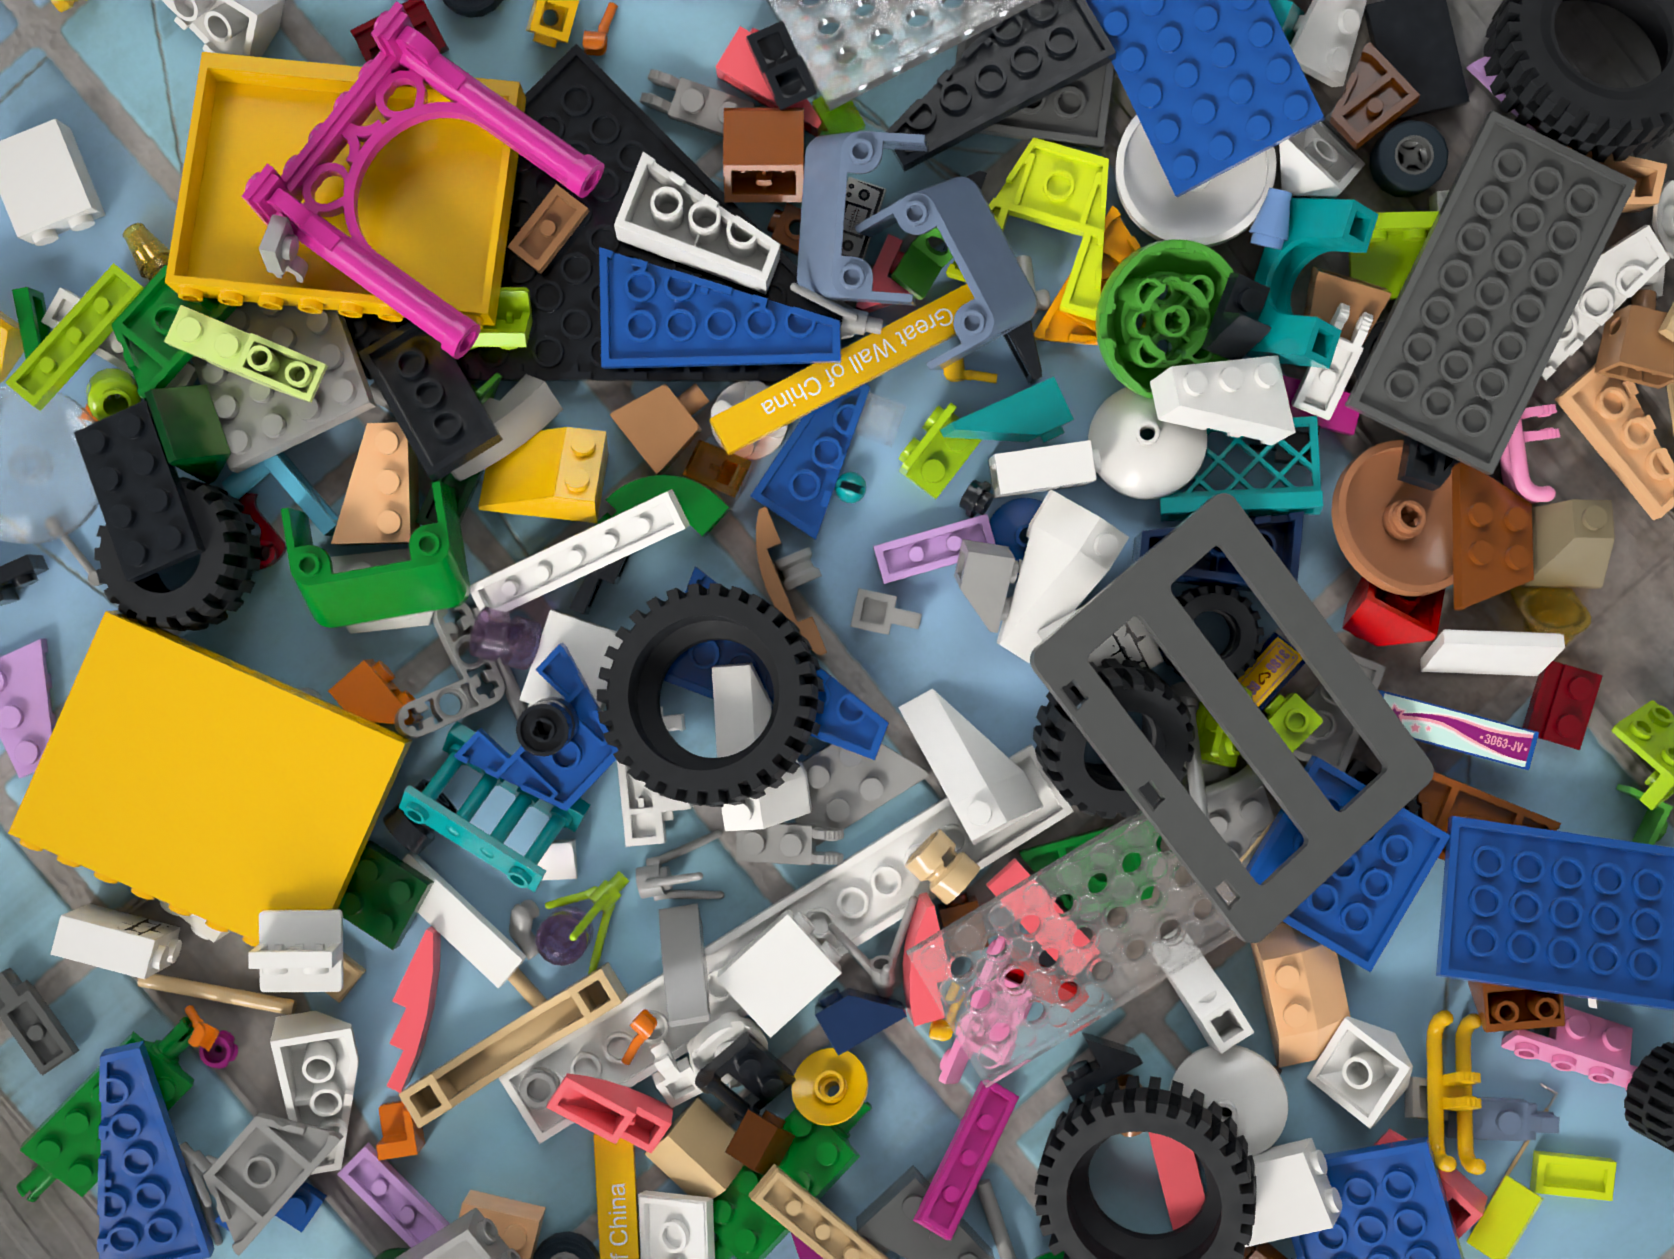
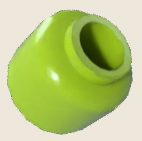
(102, 391)

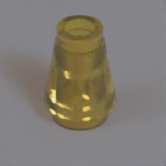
(146, 249)

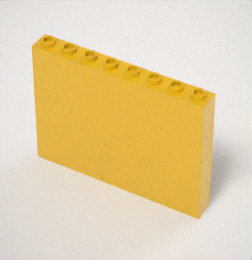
(426, 204)
(206, 781)

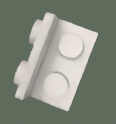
(299, 951)

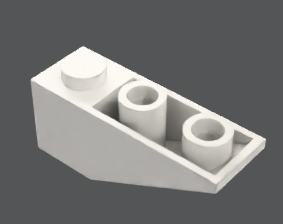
(1210, 1004)

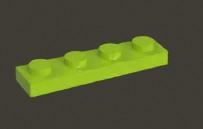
(74, 338)

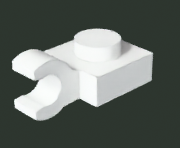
(673, 1078)

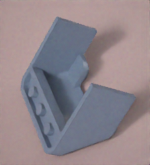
(823, 212)
(981, 253)

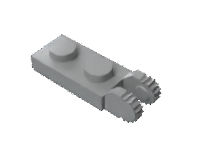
(692, 102)
(787, 844)

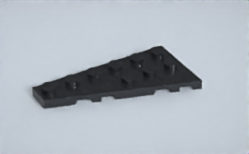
(1006, 72)

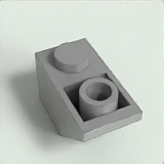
(984, 579)

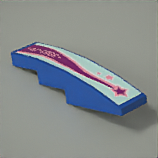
(1464, 731)

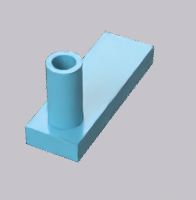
(293, 482)

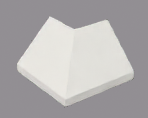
(1317, 163)
(1363, 1070)

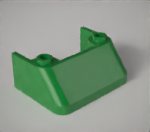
(427, 583)

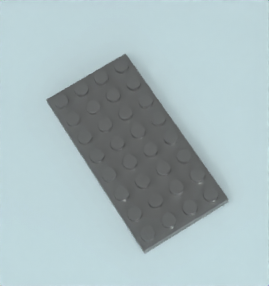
(1490, 292)

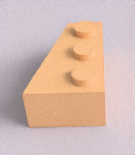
(382, 490)

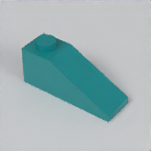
(1018, 418)

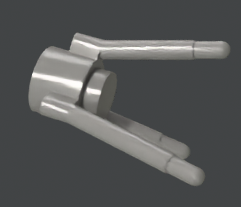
(657, 880)

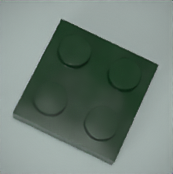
(384, 895)

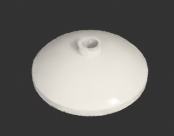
(1138, 465)
(1244, 1085)

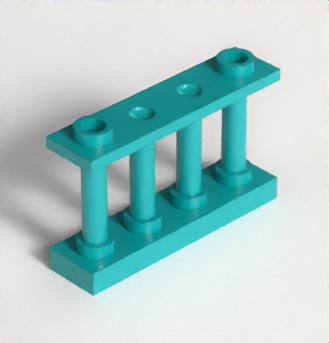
(520, 869)

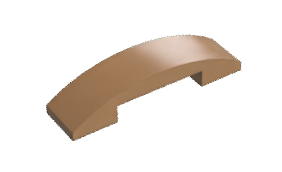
(767, 539)

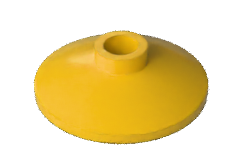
(818, 1075)

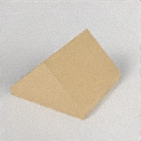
(695, 1151)

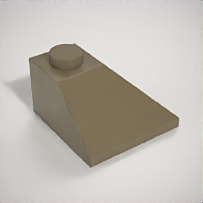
(1572, 544)

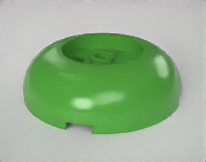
(1194, 286)

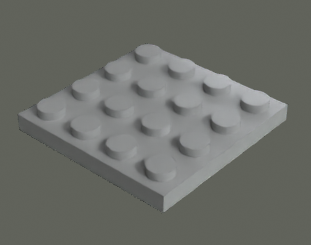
(266, 421)

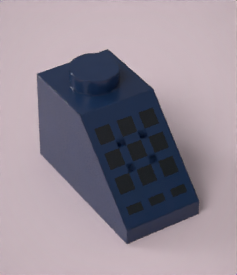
(855, 1016)

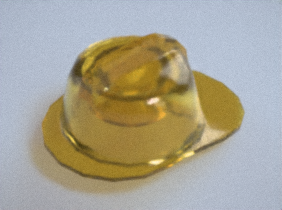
(1552, 611)

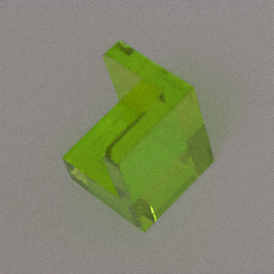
(839, 120)

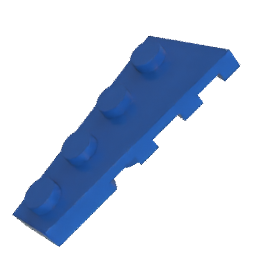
(810, 462)

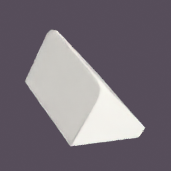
(560, 860)

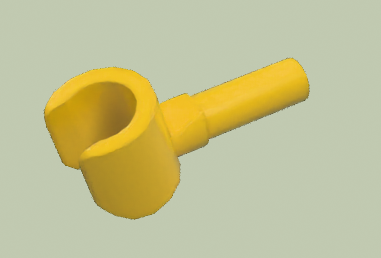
(956, 372)
(940, 1030)

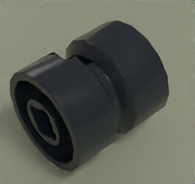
(547, 726)
(411, 834)

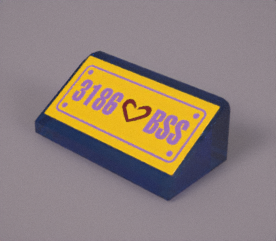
(1272, 670)

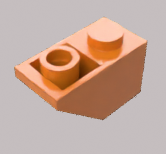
(372, 694)

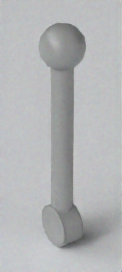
(92, 575)

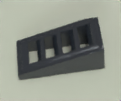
(1024, 349)

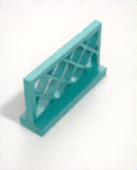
(1256, 501)

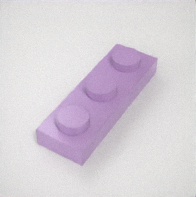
(929, 548)
(391, 1196)

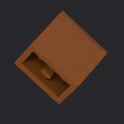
(763, 154)
(1516, 1008)

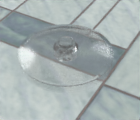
(42, 469)

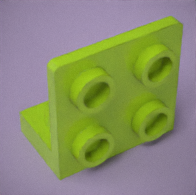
(1392, 249)
(936, 458)
(1651, 736)

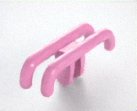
(1514, 458)

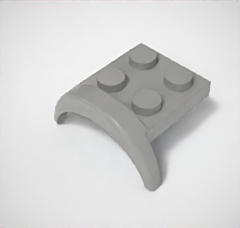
(1239, 810)

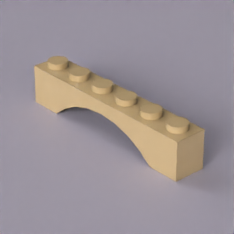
(513, 1044)

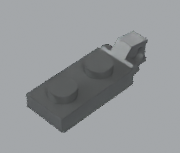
(33, 1023)

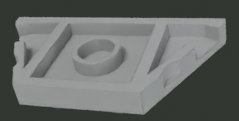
(851, 785)
(264, 1171)

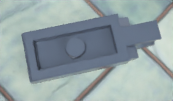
(1506, 1120)

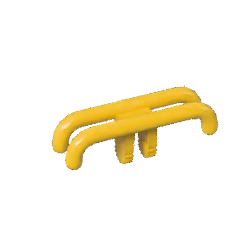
(1452, 1092)

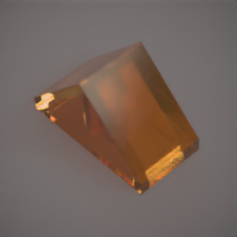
(718, 470)

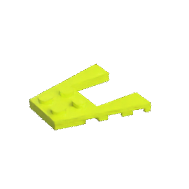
(1067, 193)

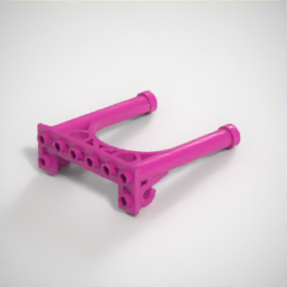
(471, 100)

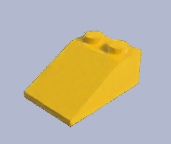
(550, 476)

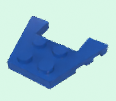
(570, 771)

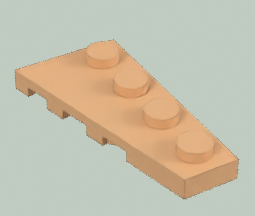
(1623, 436)

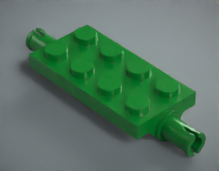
(68, 1140)
(813, 1160)

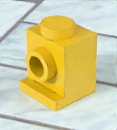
(560, 31)

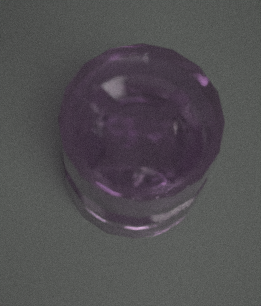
(499, 636)
(554, 933)

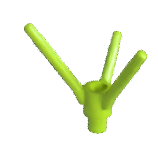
(604, 900)

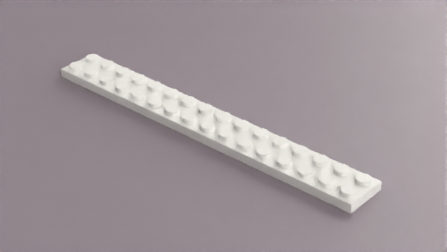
(856, 896)

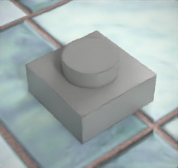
(1417, 1099)

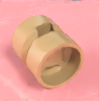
(942, 866)

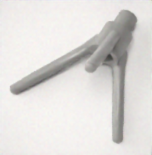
(853, 320)
(880, 967)
(197, 1166)

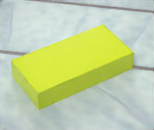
(1573, 1175)
(1505, 1219)

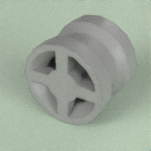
(797, 568)

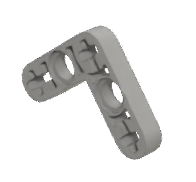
(463, 689)

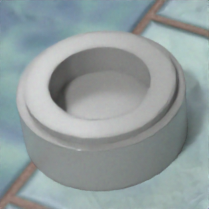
(538, 1087)

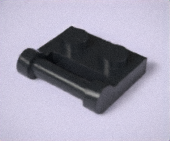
(753, 1068)

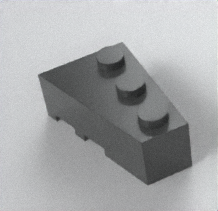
(892, 1225)

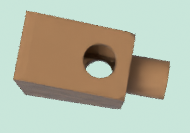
(1330, 289)
(1633, 346)
(661, 424)

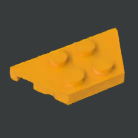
(1070, 328)

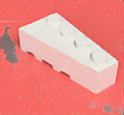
(692, 229)

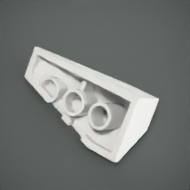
(230, 25)
(1061, 565)
(740, 717)
(975, 775)
(317, 1074)

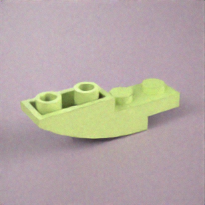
(246, 354)

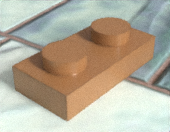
(548, 228)

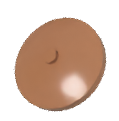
(1393, 529)

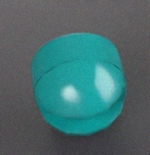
(847, 495)

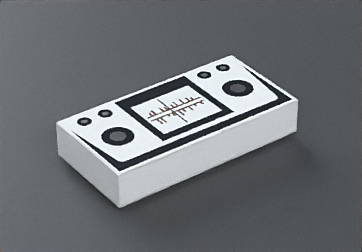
(861, 203)

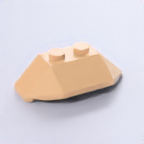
(1299, 993)

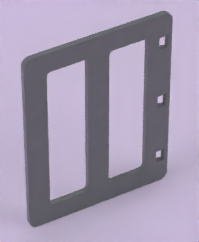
(1327, 833)

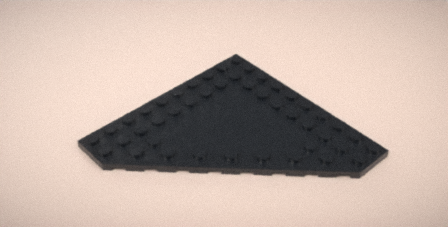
(565, 338)

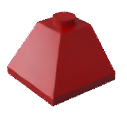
(1392, 618)

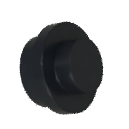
(976, 498)

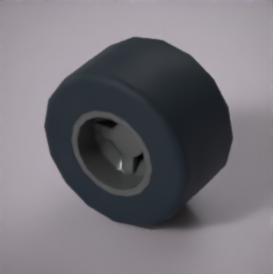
(1420, 148)

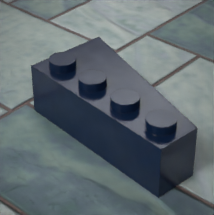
(1214, 568)

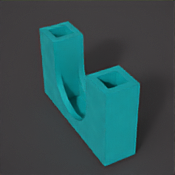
(1314, 229)

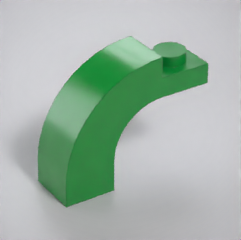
(698, 503)

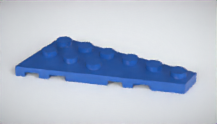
(687, 321)
(845, 717)
(142, 1176)

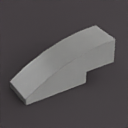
(517, 418)
(684, 965)

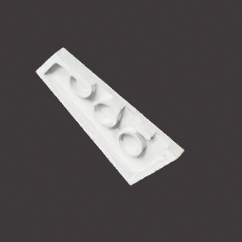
(1327, 38)
(1616, 277)

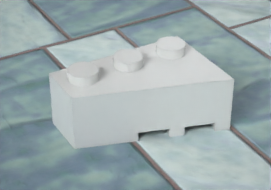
(1227, 396)

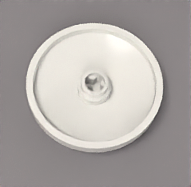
(1203, 215)

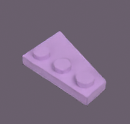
(26, 706)

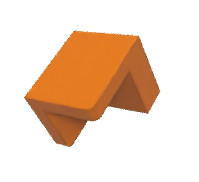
(399, 1132)

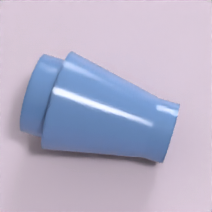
(1272, 220)

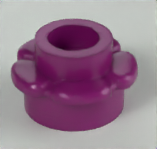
(220, 1059)

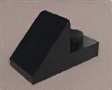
(1236, 322)
(1110, 1062)

